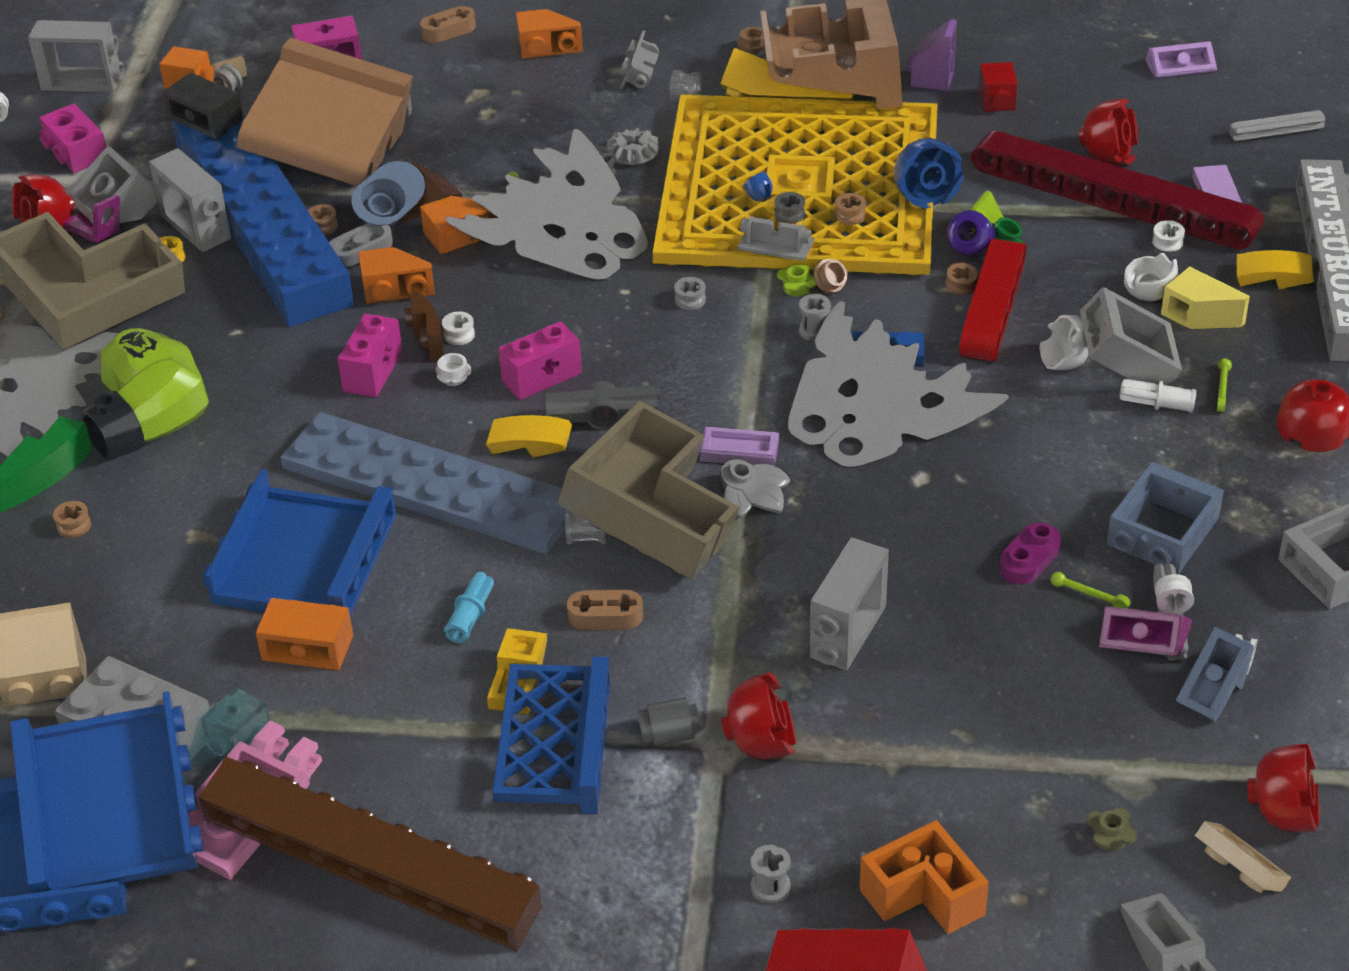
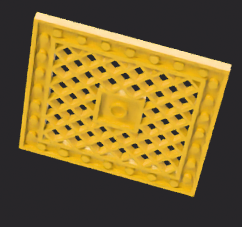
(801, 170)

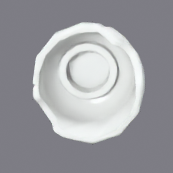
(1148, 276)
(1067, 344)

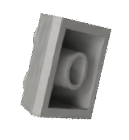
(113, 176)

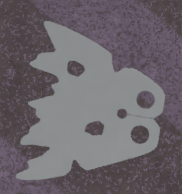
(557, 202)
(44, 379)
(885, 397)

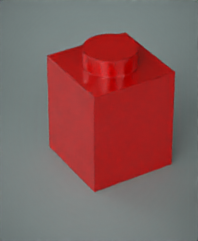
(998, 86)

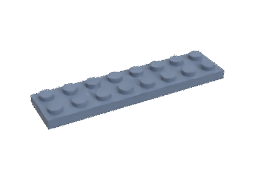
(429, 481)

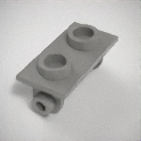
(639, 62)
(788, 242)

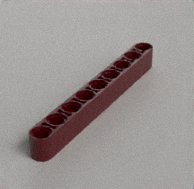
(1117, 189)

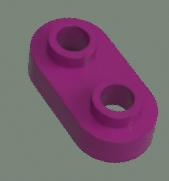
(1030, 553)

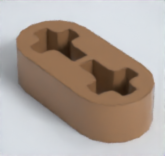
(448, 24)
(605, 610)

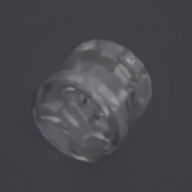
(684, 84)

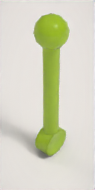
(1224, 366)
(1120, 601)

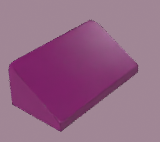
(1144, 631)

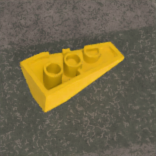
(749, 77)

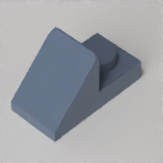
(1216, 674)

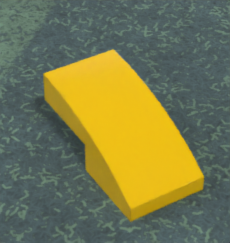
(1286, 267)
(537, 433)
(516, 648)

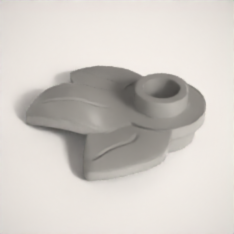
(753, 486)

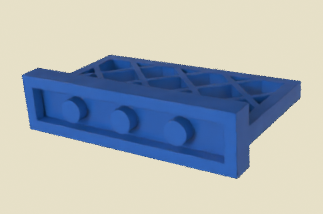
(588, 742)

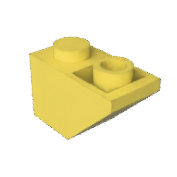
(1203, 302)

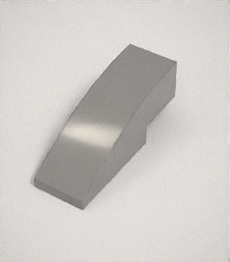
(1164, 936)

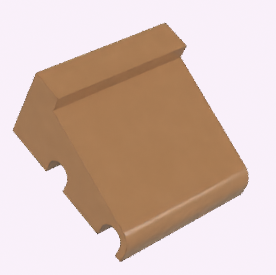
(837, 55)
(327, 112)

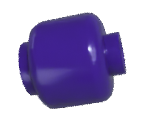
(960, 231)

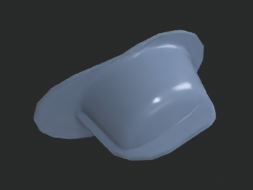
(388, 193)

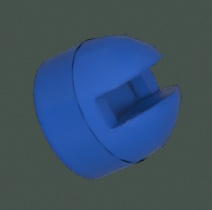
(759, 187)

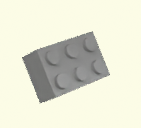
(122, 688)

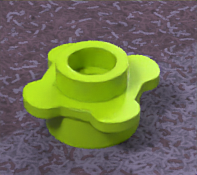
(796, 280)

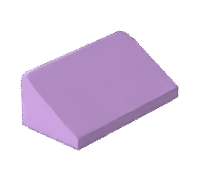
(1181, 60)

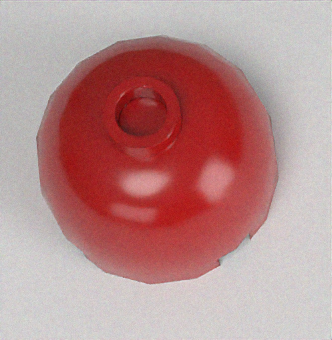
(1110, 132)
(40, 195)
(1315, 415)
(759, 719)
(1287, 789)

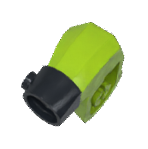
(152, 392)

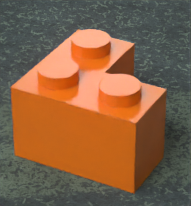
(926, 870)

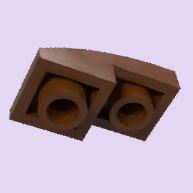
(425, 324)

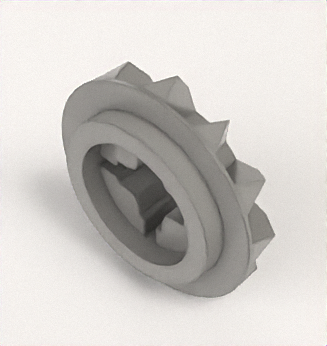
(633, 146)

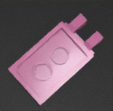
(228, 851)

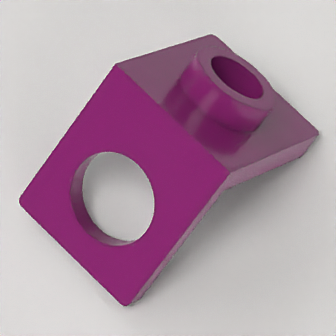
(96, 231)

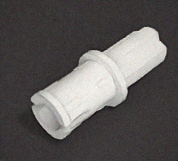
(1157, 395)

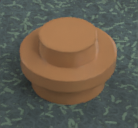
(751, 40)
(830, 275)

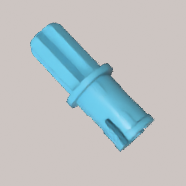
(469, 608)

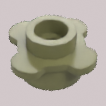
(1111, 838)

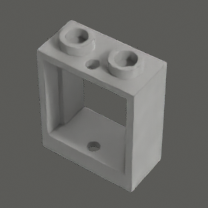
(77, 79)
(190, 199)
(1129, 339)
(1309, 564)
(848, 603)

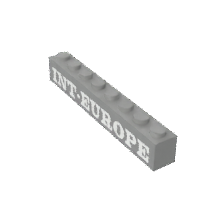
(1324, 211)

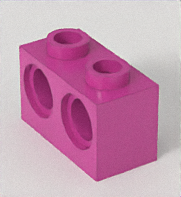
(72, 137)

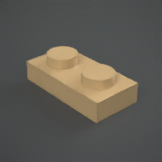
(1228, 848)

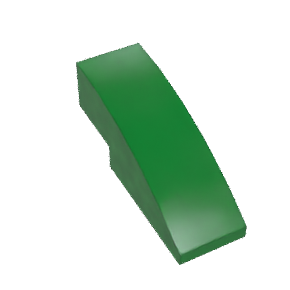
(43, 461)

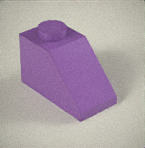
(934, 59)

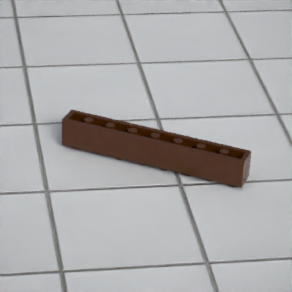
(372, 852)

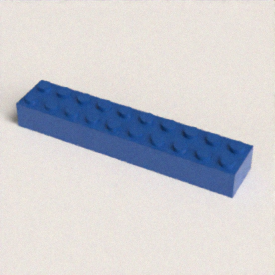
(272, 228)

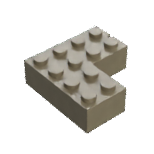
(86, 290)
(640, 493)

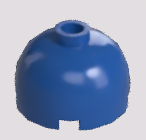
(928, 172)

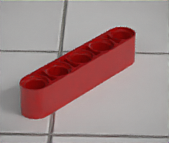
(992, 300)

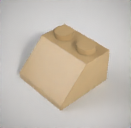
(40, 655)

